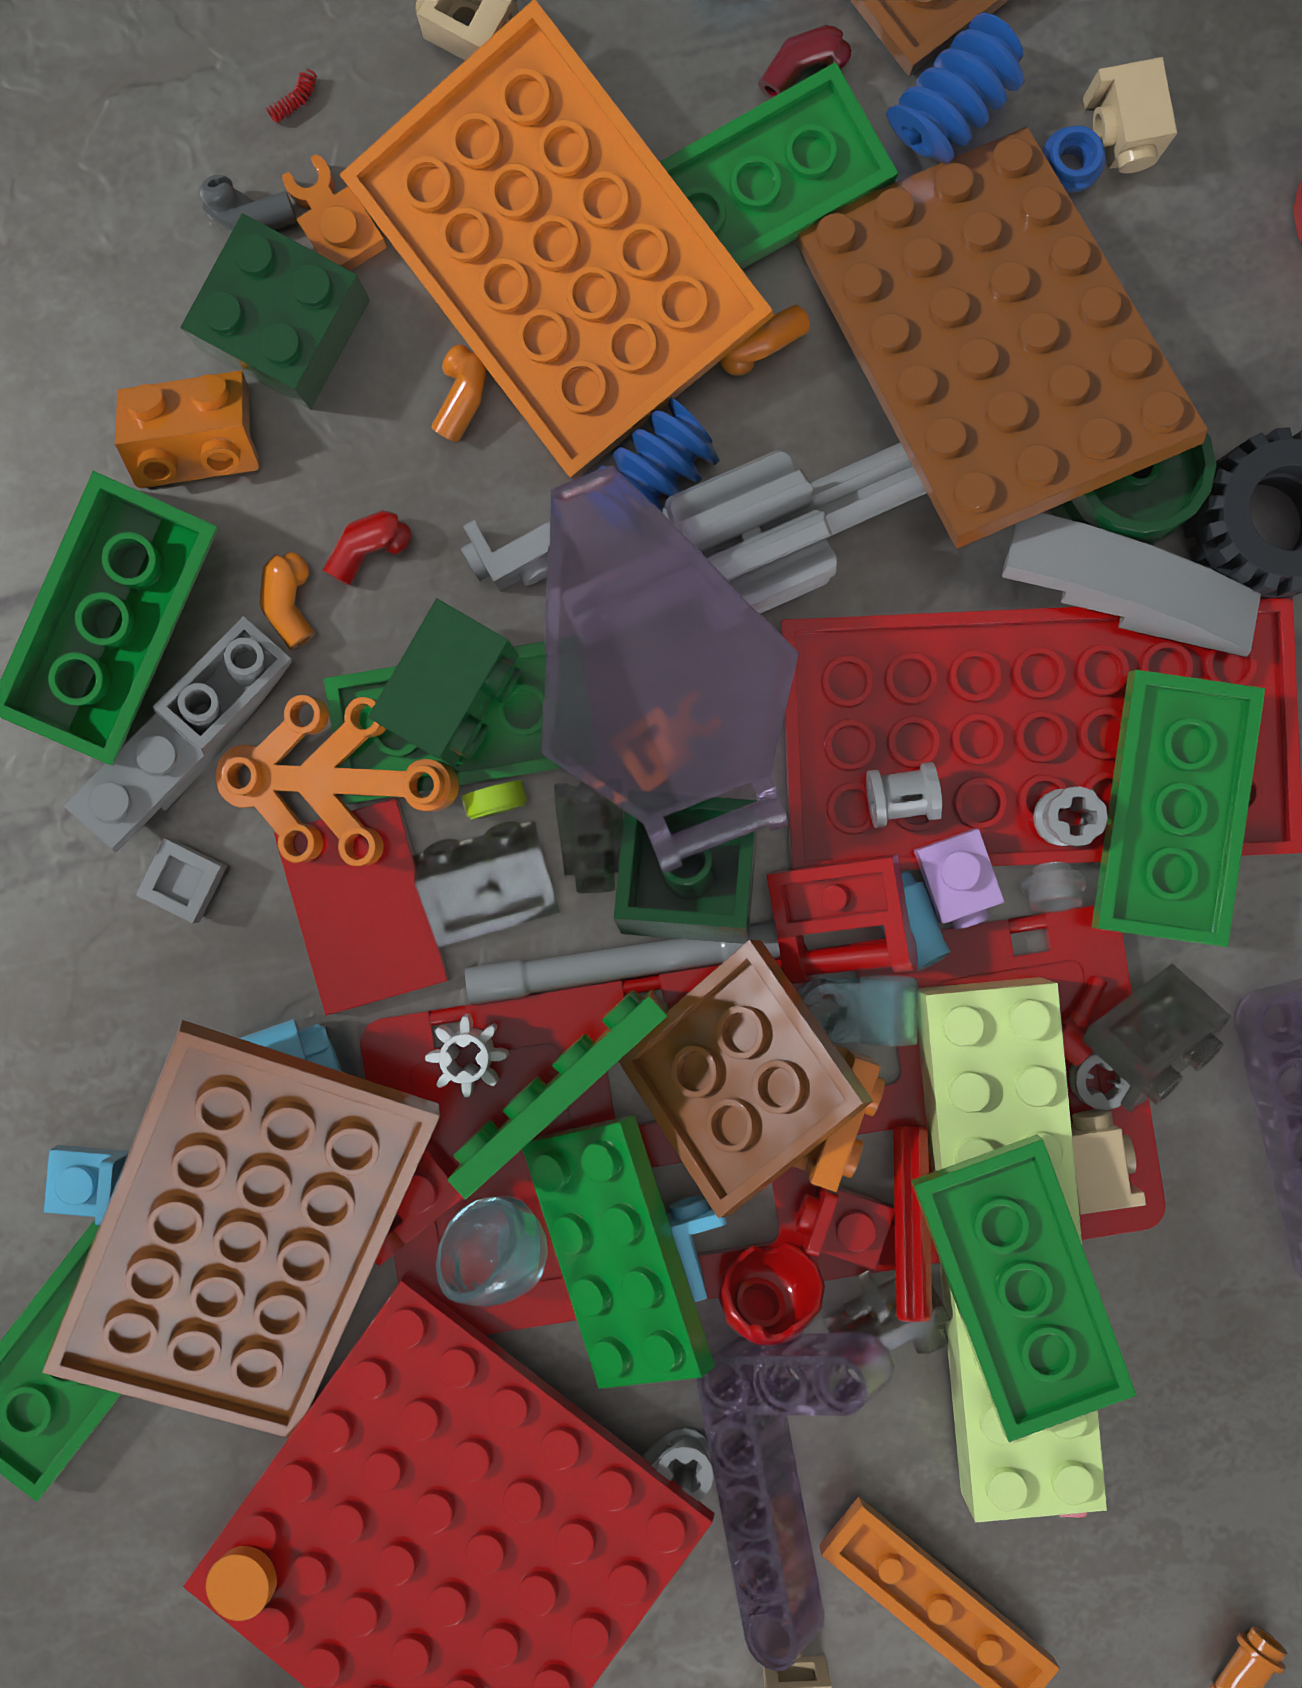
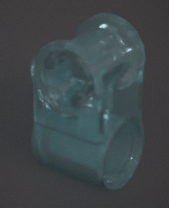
(870, 1008)

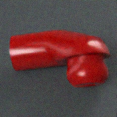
(364, 537)

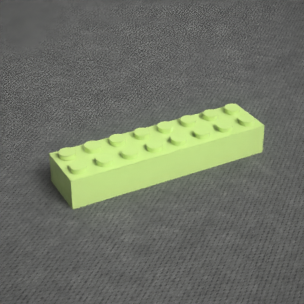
(989, 1081)

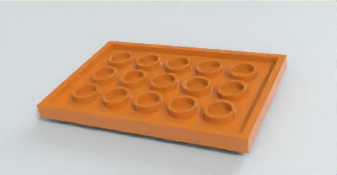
(556, 241)

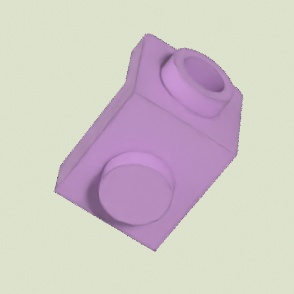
(959, 879)

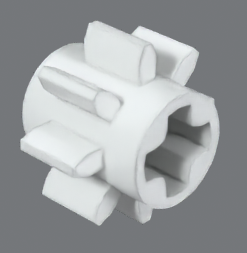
(471, 1072)

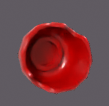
(771, 1293)

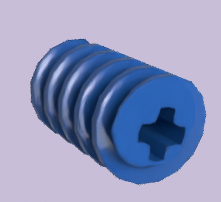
(959, 89)
(666, 454)

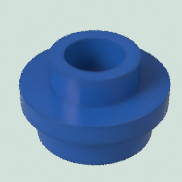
(1086, 147)

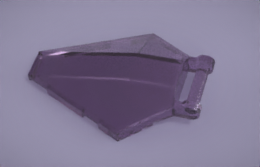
(657, 669)

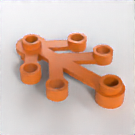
(321, 781)

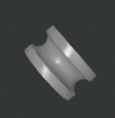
(1091, 1096)

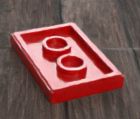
(364, 921)

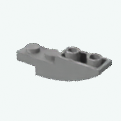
(183, 735)

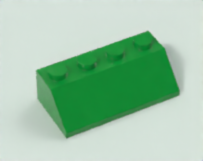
(103, 618)

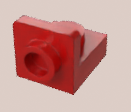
(844, 1225)

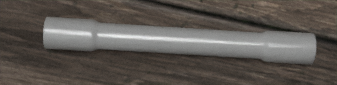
(521, 977)

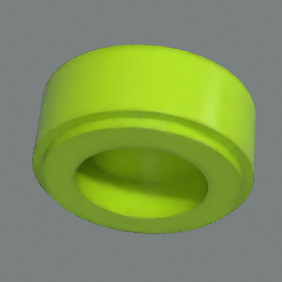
(494, 800)

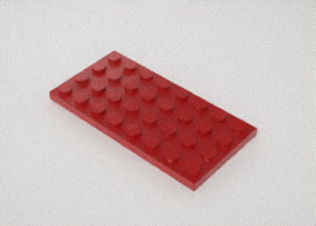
(1005, 716)

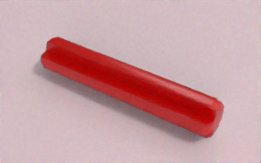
(911, 1230)

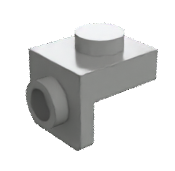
(518, 560)

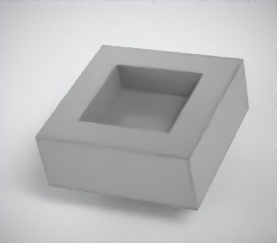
(181, 880)

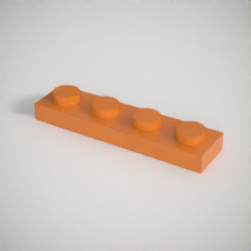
(934, 1602)

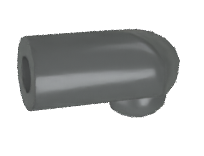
(226, 204)

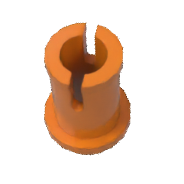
(1253, 1661)

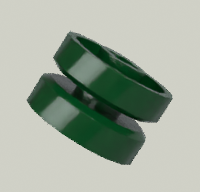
(1150, 501)

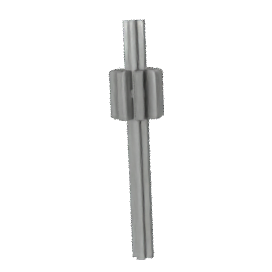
(771, 524)

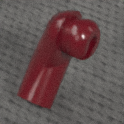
(813, 47)

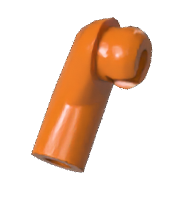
(772, 336)
(464, 395)
(277, 598)

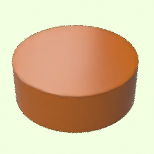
(241, 1583)

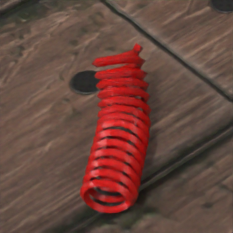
(300, 88)

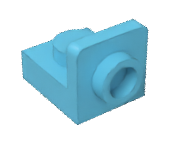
(82, 1180)

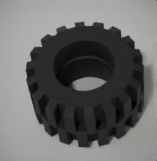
(1224, 520)

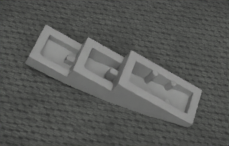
(1133, 580)

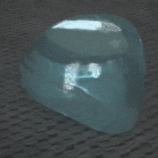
(491, 1252)

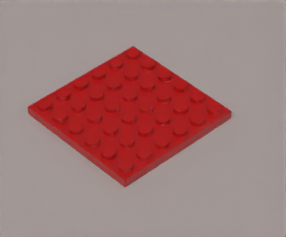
(453, 1521)

